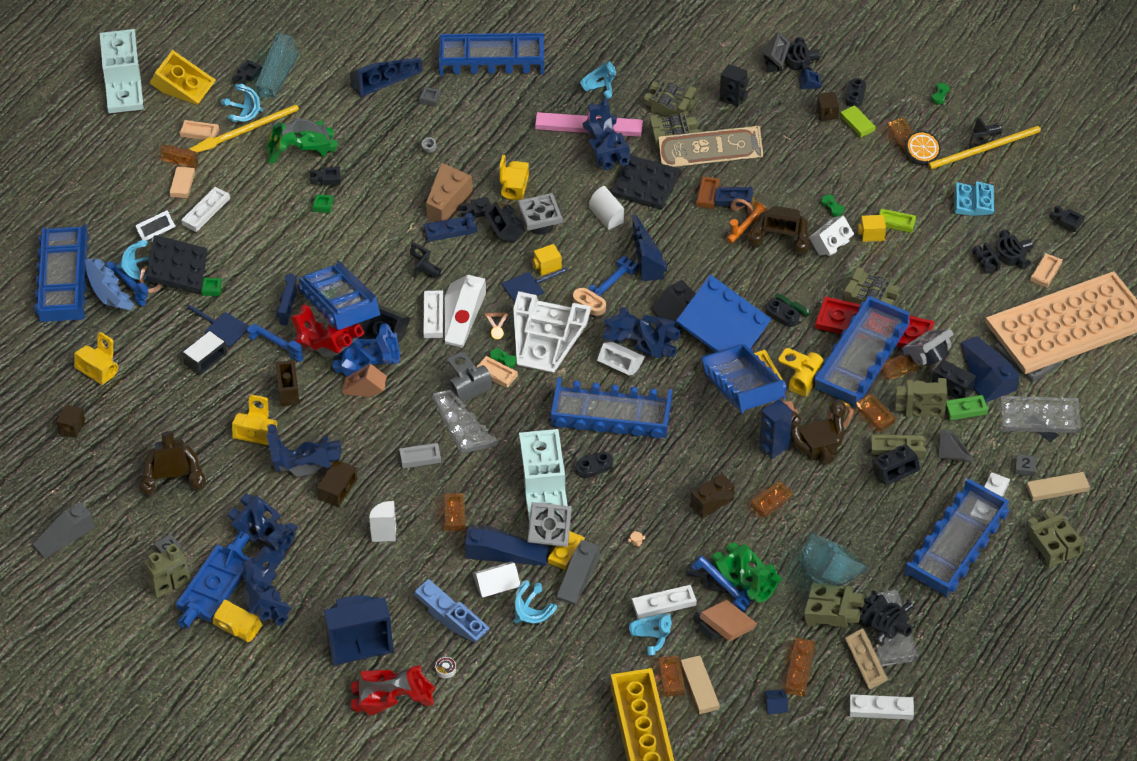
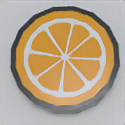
(922, 148)

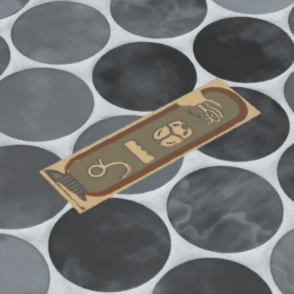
(711, 146)

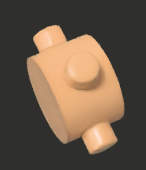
(636, 538)

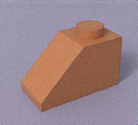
(365, 382)

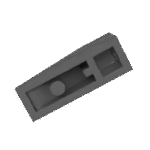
(64, 530)
(579, 572)

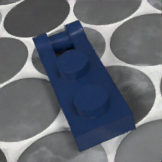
(450, 228)
(287, 299)

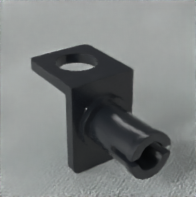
(983, 132)
(424, 264)
(703, 574)

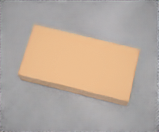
(198, 130)
(182, 182)
(1046, 270)
(499, 373)

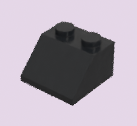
(673, 302)
(396, 321)

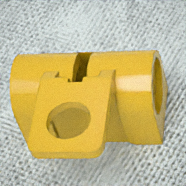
(513, 179)
(97, 362)
(805, 370)
(253, 426)
(237, 621)

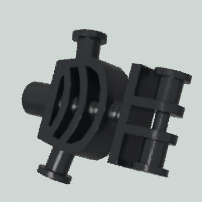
(799, 58)
(1008, 255)
(886, 618)

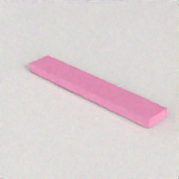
(573, 123)

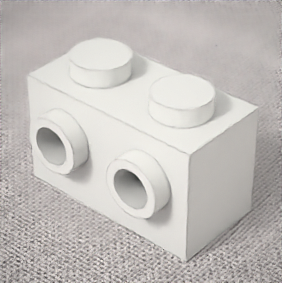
(831, 236)

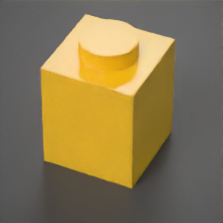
(872, 228)
(547, 259)

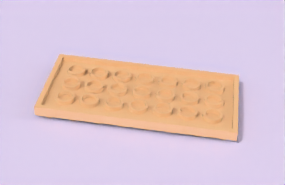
(1066, 322)

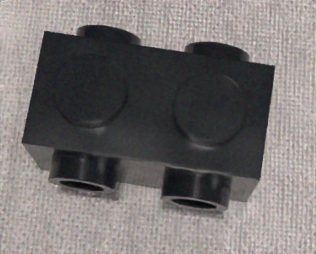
(733, 85)
(504, 222)
(958, 381)
(895, 464)

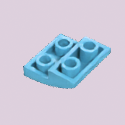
(973, 199)

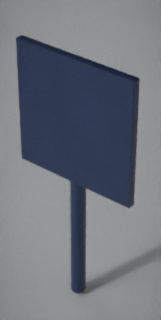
(527, 284)
(225, 327)

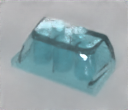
(830, 561)

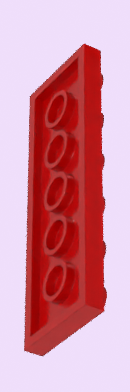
(836, 317)

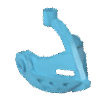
(590, 81)
(248, 106)
(128, 261)
(524, 612)
(645, 627)

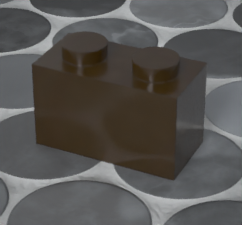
(287, 383)
(336, 483)
(712, 495)

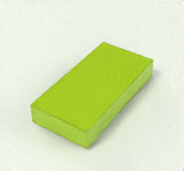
(857, 121)
(898, 220)

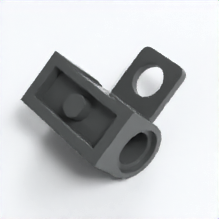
(469, 379)

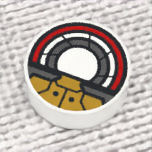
(445, 667)

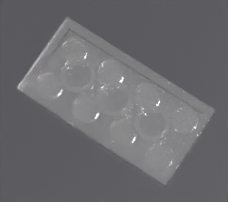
(1040, 414)

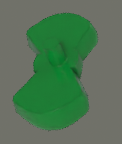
(939, 97)
(836, 210)
(508, 360)

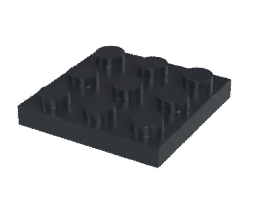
(646, 182)
(176, 264)

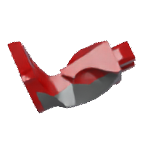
(325, 341)
(378, 696)

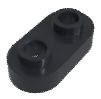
(855, 92)
(782, 313)
(596, 464)

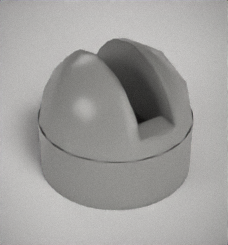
(431, 143)

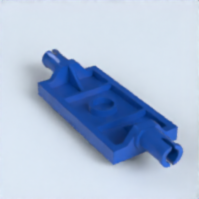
(213, 582)

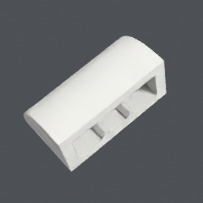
(606, 208)
(620, 358)
(383, 522)
(496, 579)

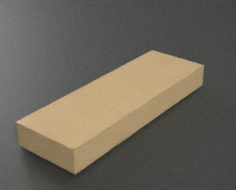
(1058, 486)
(866, 658)
(700, 684)

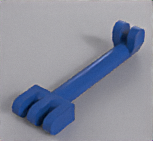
(624, 266)
(140, 289)
(293, 347)
(741, 599)

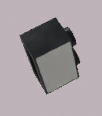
(204, 352)

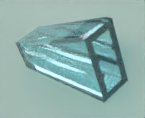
(277, 65)

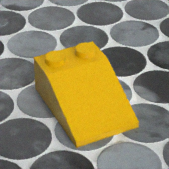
(181, 79)

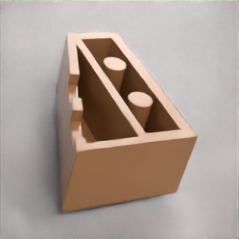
(447, 192)

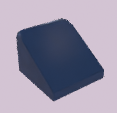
(809, 80)
(776, 701)

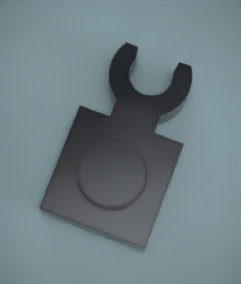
(247, 71)
(327, 176)
(477, 207)
(1068, 219)
(707, 630)

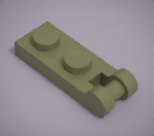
(884, 443)

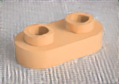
(597, 304)

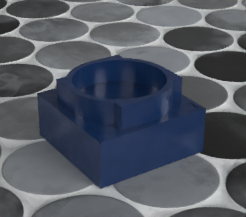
(358, 629)

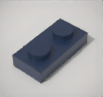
(725, 195)

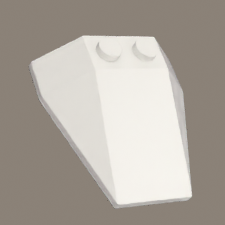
(546, 331)

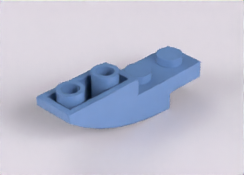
(104, 285)
(451, 614)

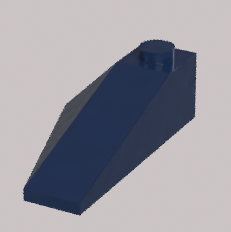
(383, 74)

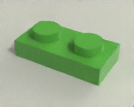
(966, 407)

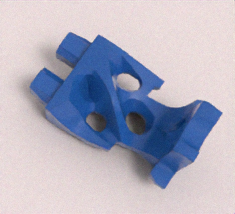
(381, 351)

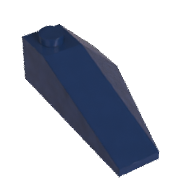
(649, 256)
(992, 371)
(500, 546)

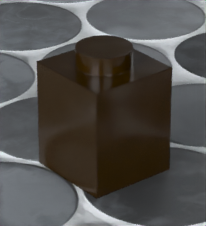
(827, 106)
(70, 421)

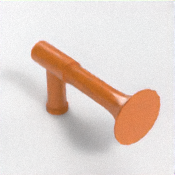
(737, 230)

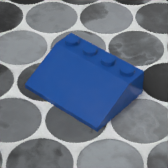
(722, 317)

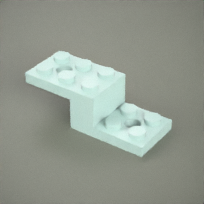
(121, 71)
(543, 469)

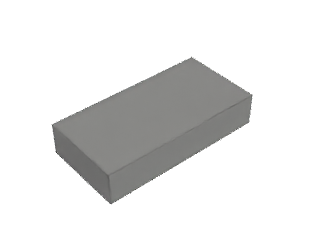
(420, 455)

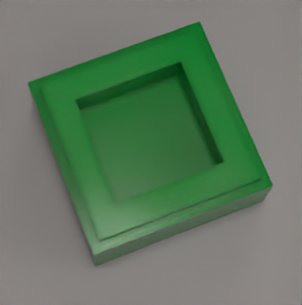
(323, 203)
(211, 287)

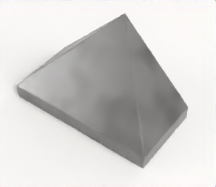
(776, 49)
(154, 225)
(953, 448)

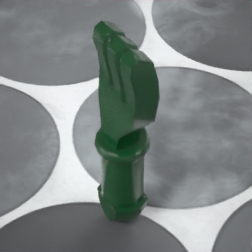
(803, 310)

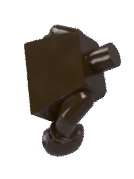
(782, 221)
(822, 437)
(169, 460)

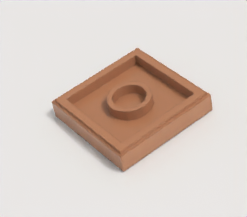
(728, 620)

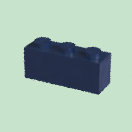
(775, 429)

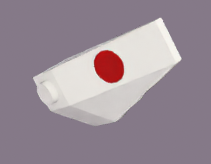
(461, 308)

